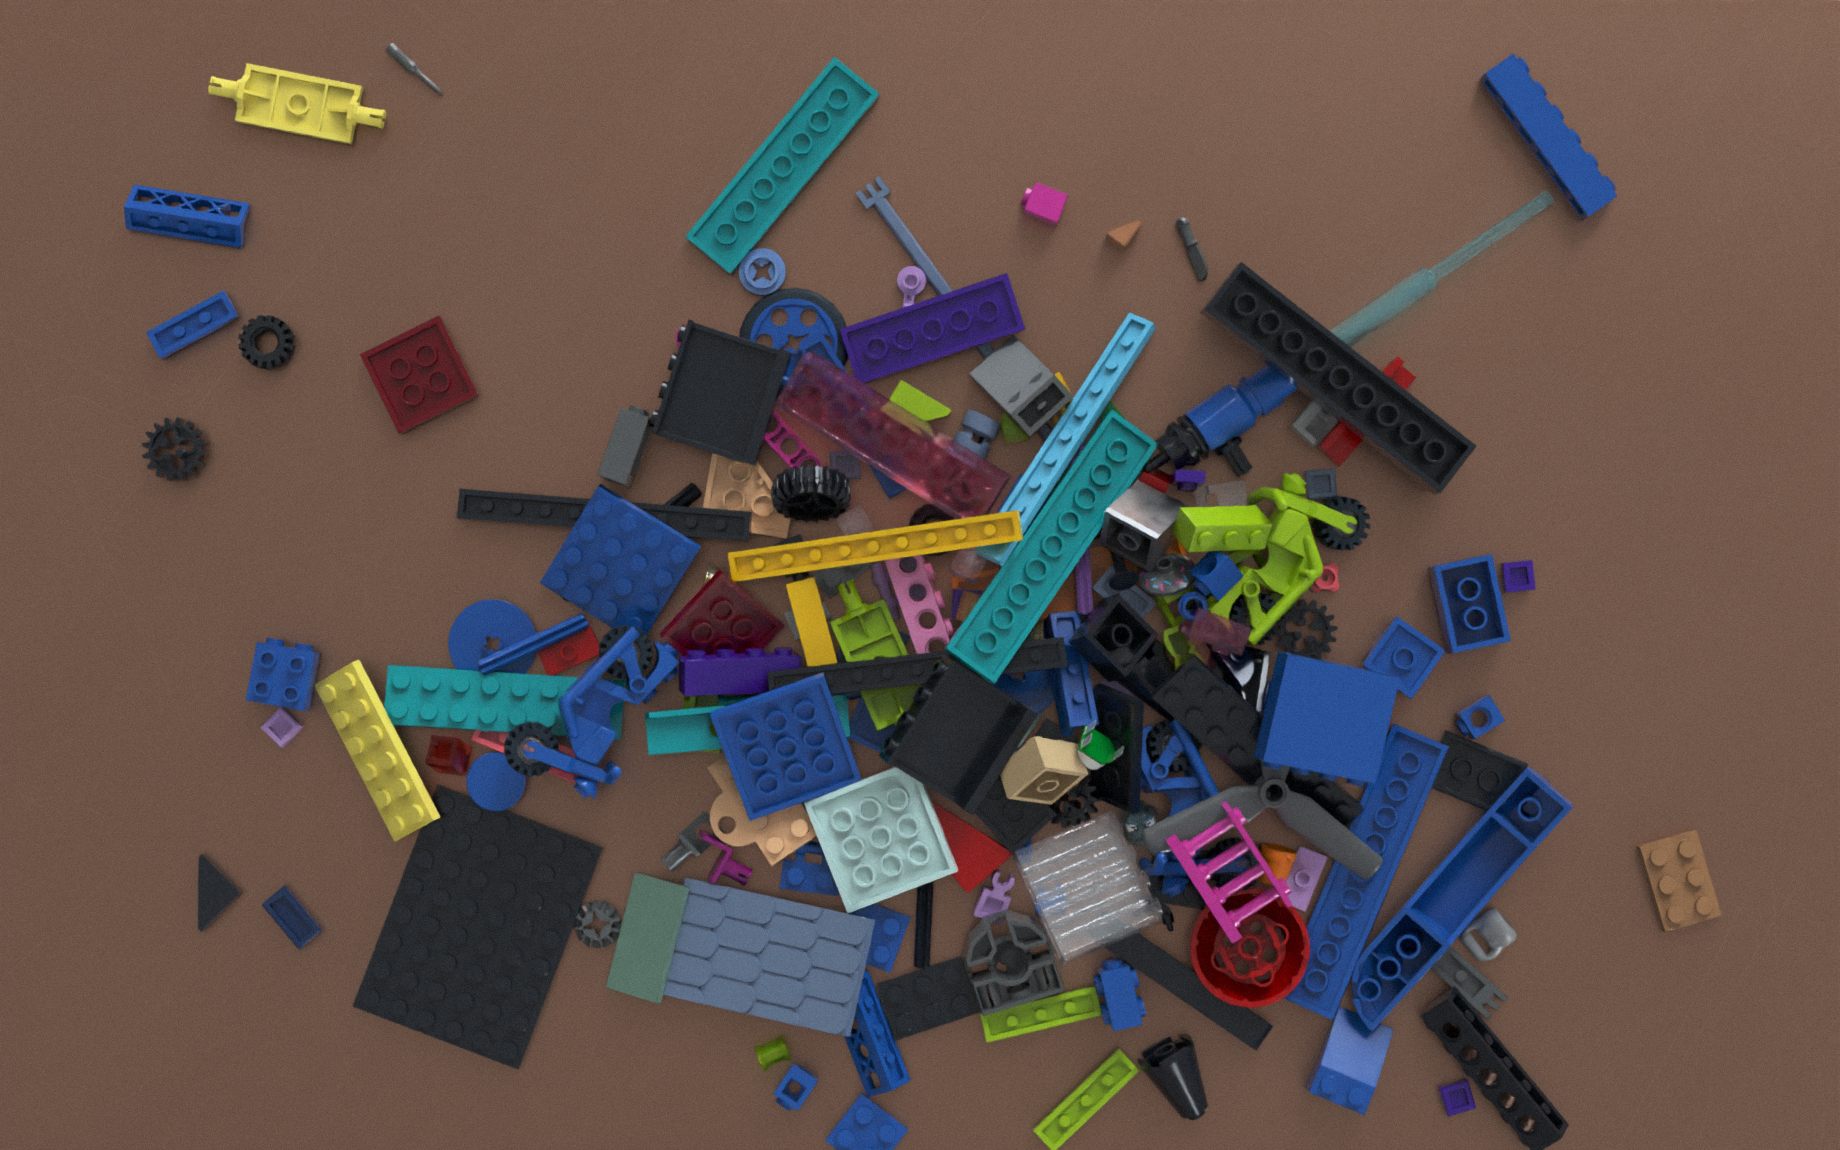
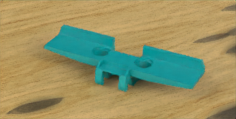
(689, 728)

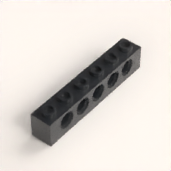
(1492, 1054)

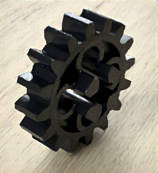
(167, 463)
(1320, 622)
(1073, 812)

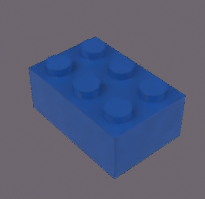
(1469, 604)

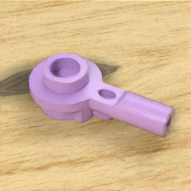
(911, 282)

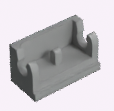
(1313, 424)

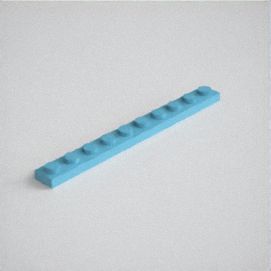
(1073, 428)

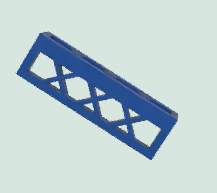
(183, 219)
(1072, 684)
(878, 1038)

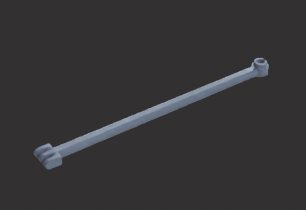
(918, 256)

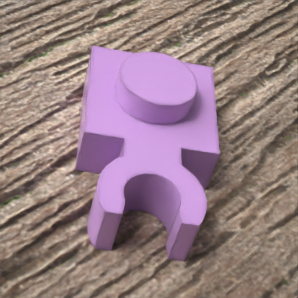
(994, 899)

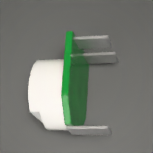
(1095, 748)

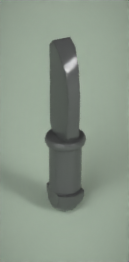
(1193, 249)

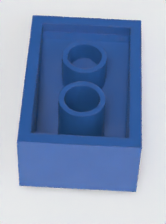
(1349, 1061)

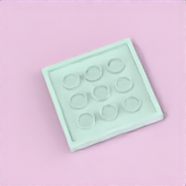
(880, 837)

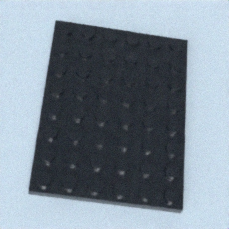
(478, 927)

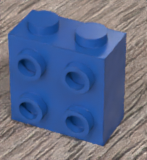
(283, 675)
(1117, 985)

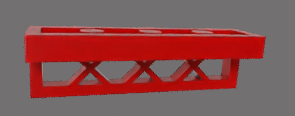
(1341, 440)

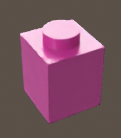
(1044, 203)

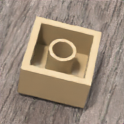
(1042, 770)

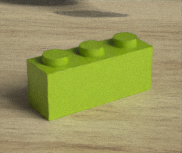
(1222, 528)

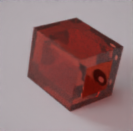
(448, 755)

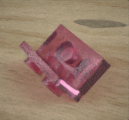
(1216, 630)

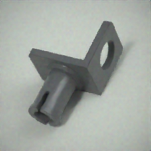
(688, 844)

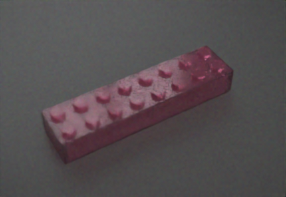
(891, 439)

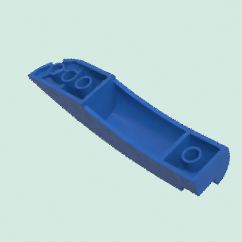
(1455, 894)

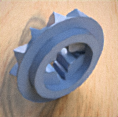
(762, 258)

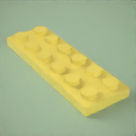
(377, 750)

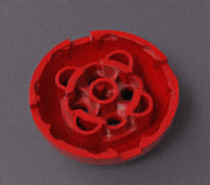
(1265, 980)

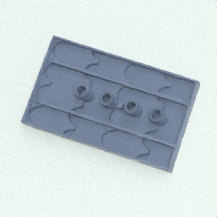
(769, 957)

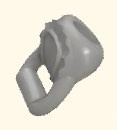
(1494, 930)

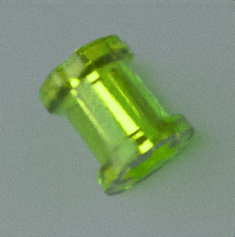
(772, 1053)

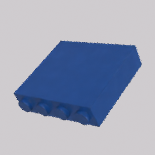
(1326, 719)

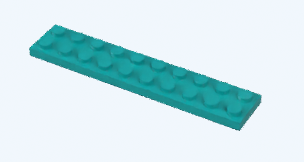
(1050, 547)

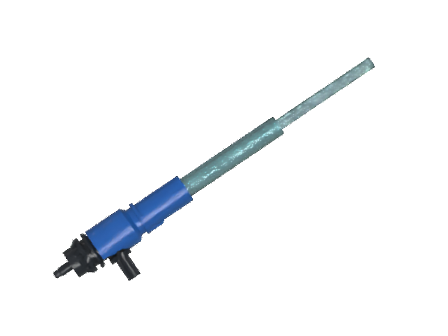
(1234, 409)

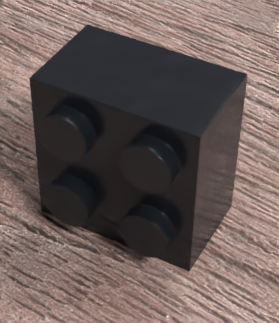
(1113, 638)

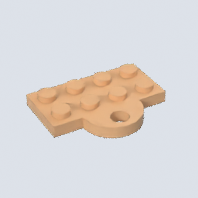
(774, 833)

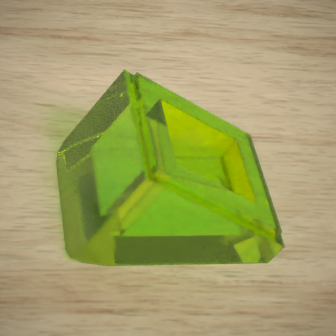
(1011, 432)

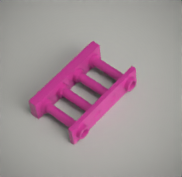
(1201, 873)

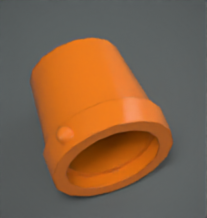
(1279, 860)

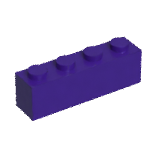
(732, 672)

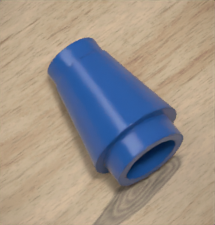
(1199, 601)

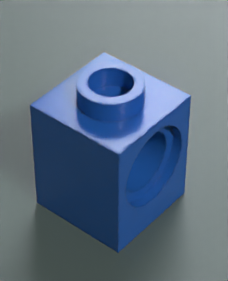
(1215, 574)
(1491, 715)

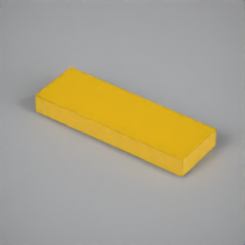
(811, 622)

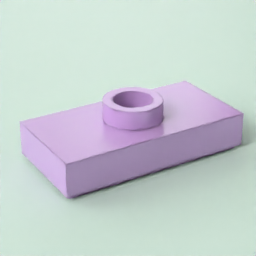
(1304, 876)

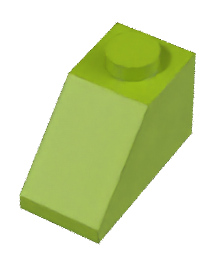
(919, 403)

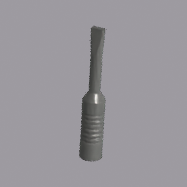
(410, 65)

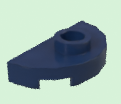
(1237, 667)

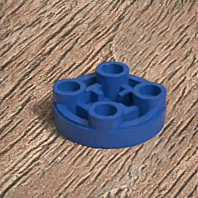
(494, 783)

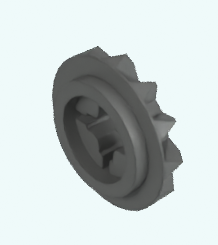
(609, 932)

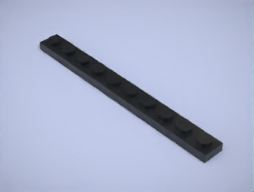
(565, 511)
(915, 668)

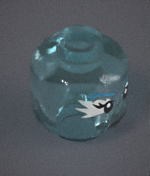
(1137, 822)

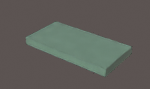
(647, 937)

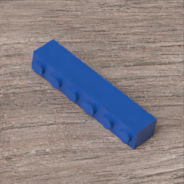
(1548, 136)

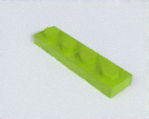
(1042, 1014)
(1086, 1099)

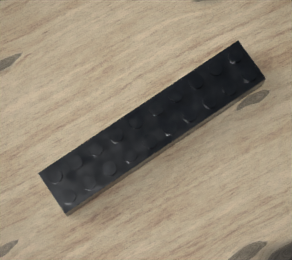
(1338, 379)

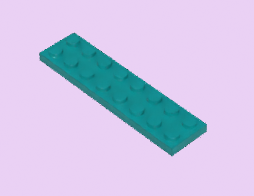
(782, 165)
(479, 701)

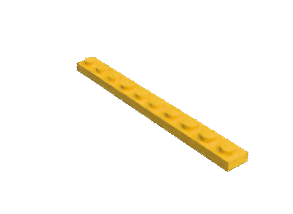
(876, 546)

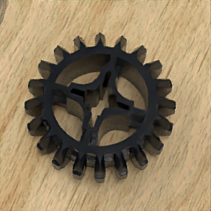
(811, 493)

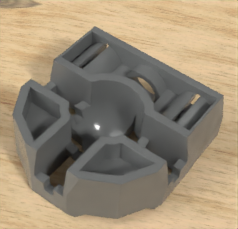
(1019, 963)

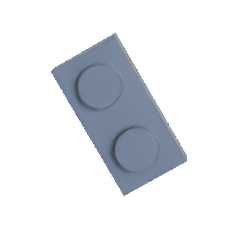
(1133, 596)

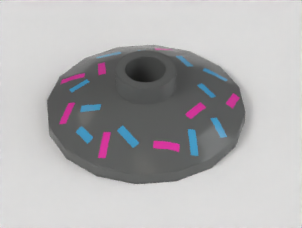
(1168, 575)

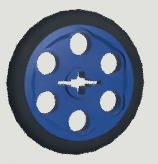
(794, 303)

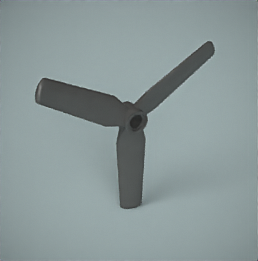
(1295, 810)

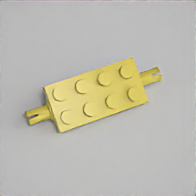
(298, 103)

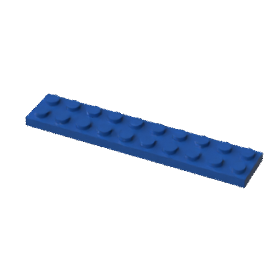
(1347, 902)

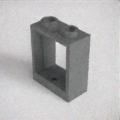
(626, 446)

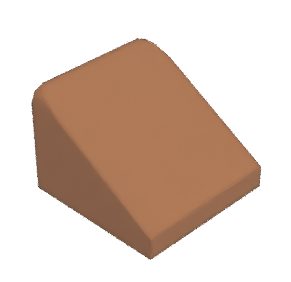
(1123, 235)

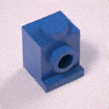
(804, 1078)

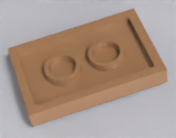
(1679, 880)

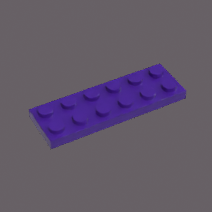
(933, 329)

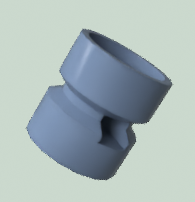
(981, 426)

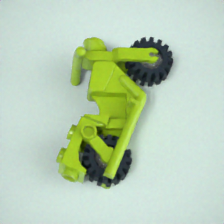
(1292, 555)

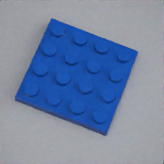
(619, 562)
(785, 746)

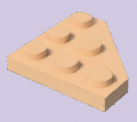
(745, 488)

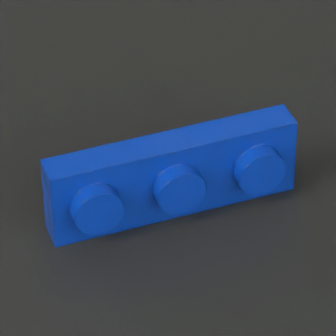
(192, 324)

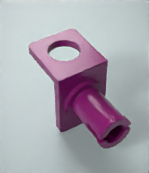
(724, 864)

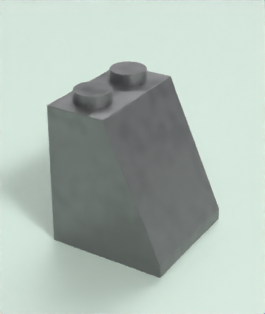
(1140, 525)

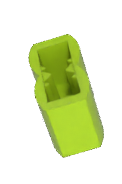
(1177, 646)

